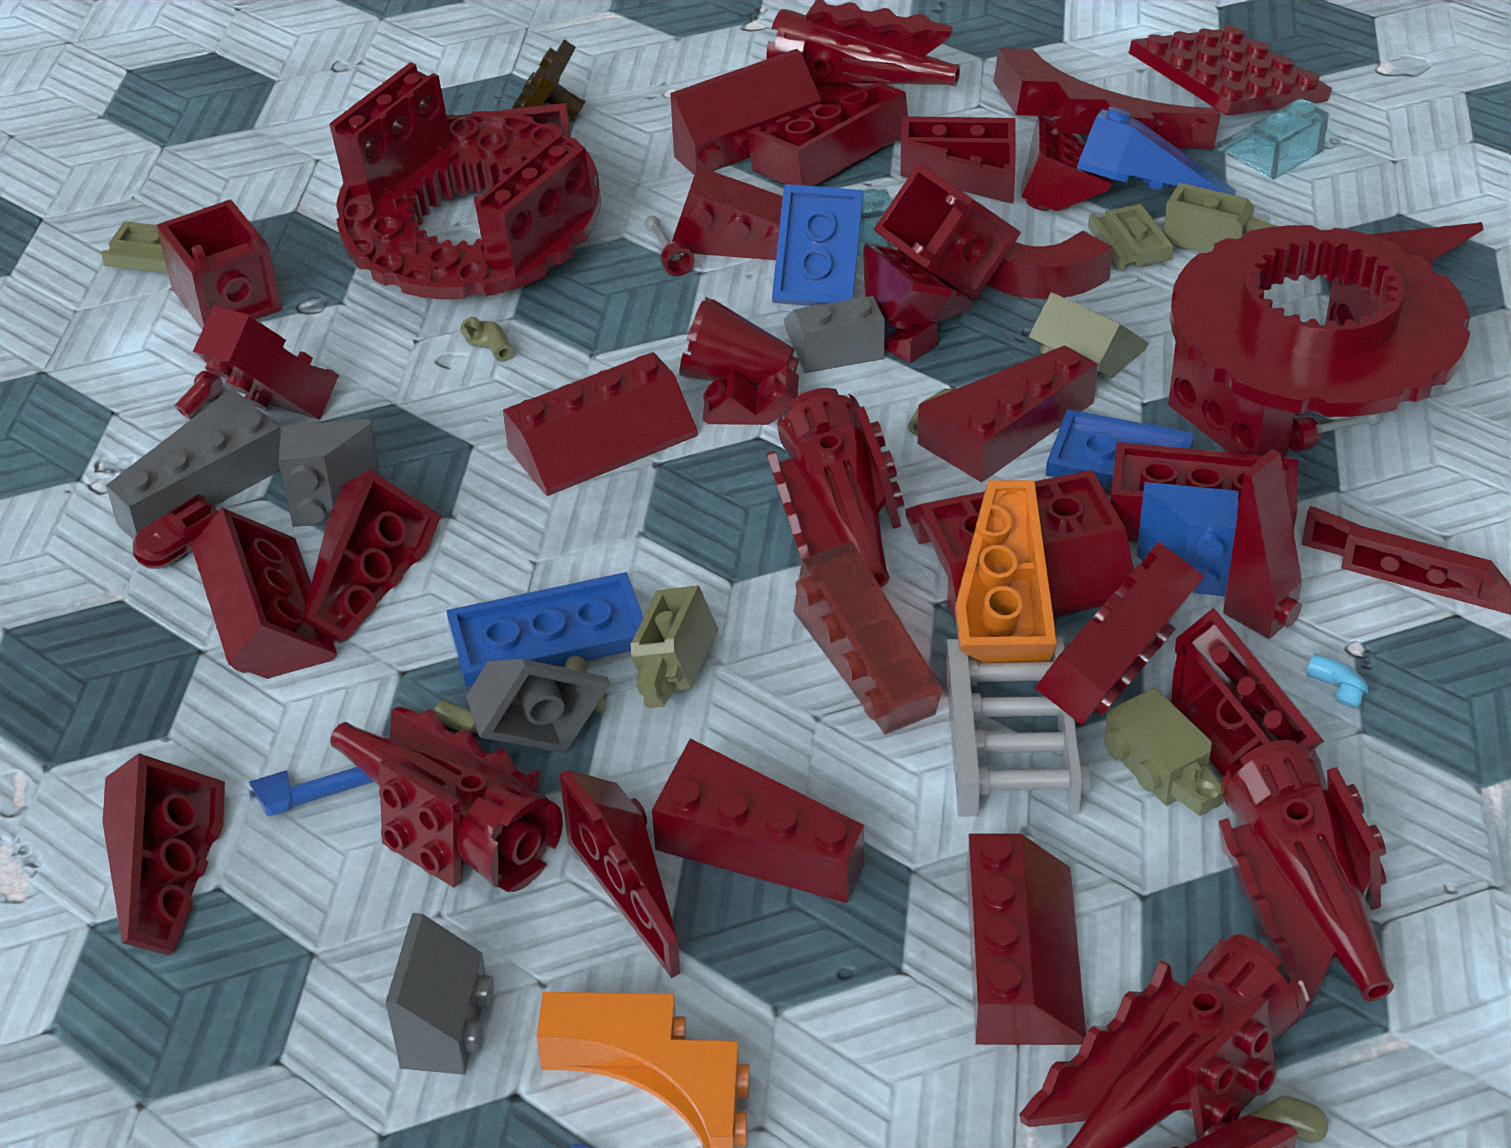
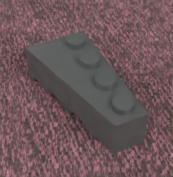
(212, 455)

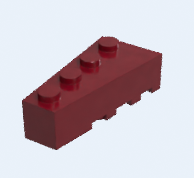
(1006, 412)
(755, 826)

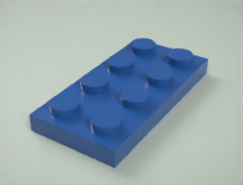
(547, 625)

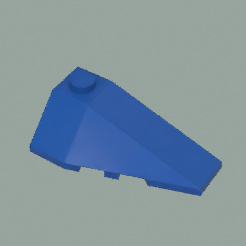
(1127, 148)

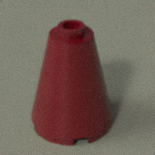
(728, 342)

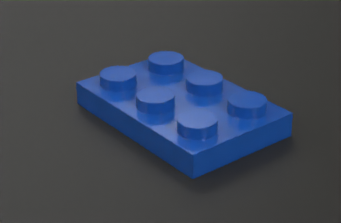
(817, 245)
(1090, 443)

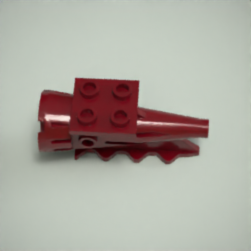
(862, 47)
(836, 477)
(454, 801)
(1307, 866)
(1176, 1050)

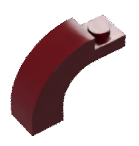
(1060, 268)

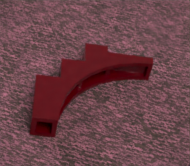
(1040, 89)

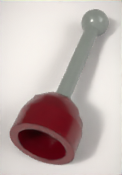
(671, 256)
(1308, 431)

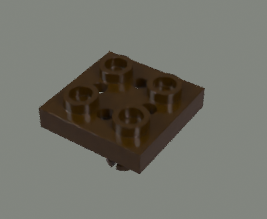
(544, 83)

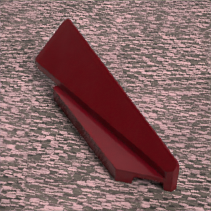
(1408, 561)

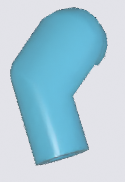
(1337, 673)

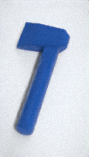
(278, 797)

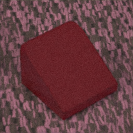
(912, 343)

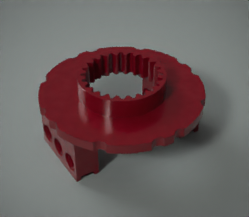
(407, 155)
(1249, 367)

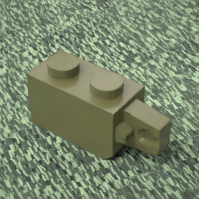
(1203, 217)
(672, 643)
(1163, 751)

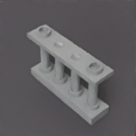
(973, 743)

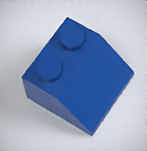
(1195, 526)

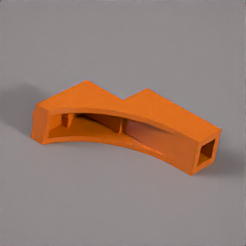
(646, 1046)

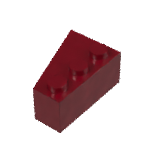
(965, 151)
(729, 218)
(259, 365)

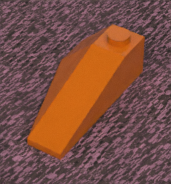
(1005, 586)

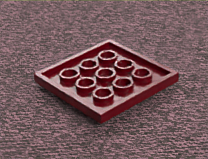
(1229, 70)

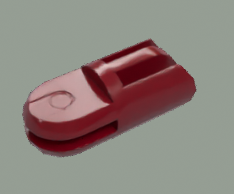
(172, 533)

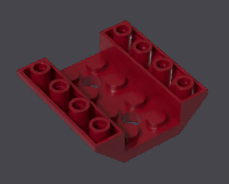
(1083, 551)

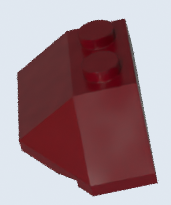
(907, 290)
(1232, 695)

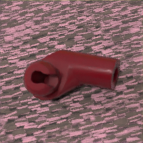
(205, 388)

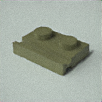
(1132, 236)
(136, 248)

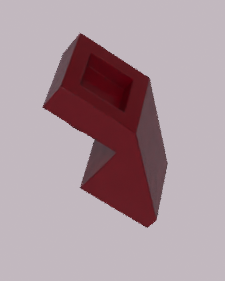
(741, 403)

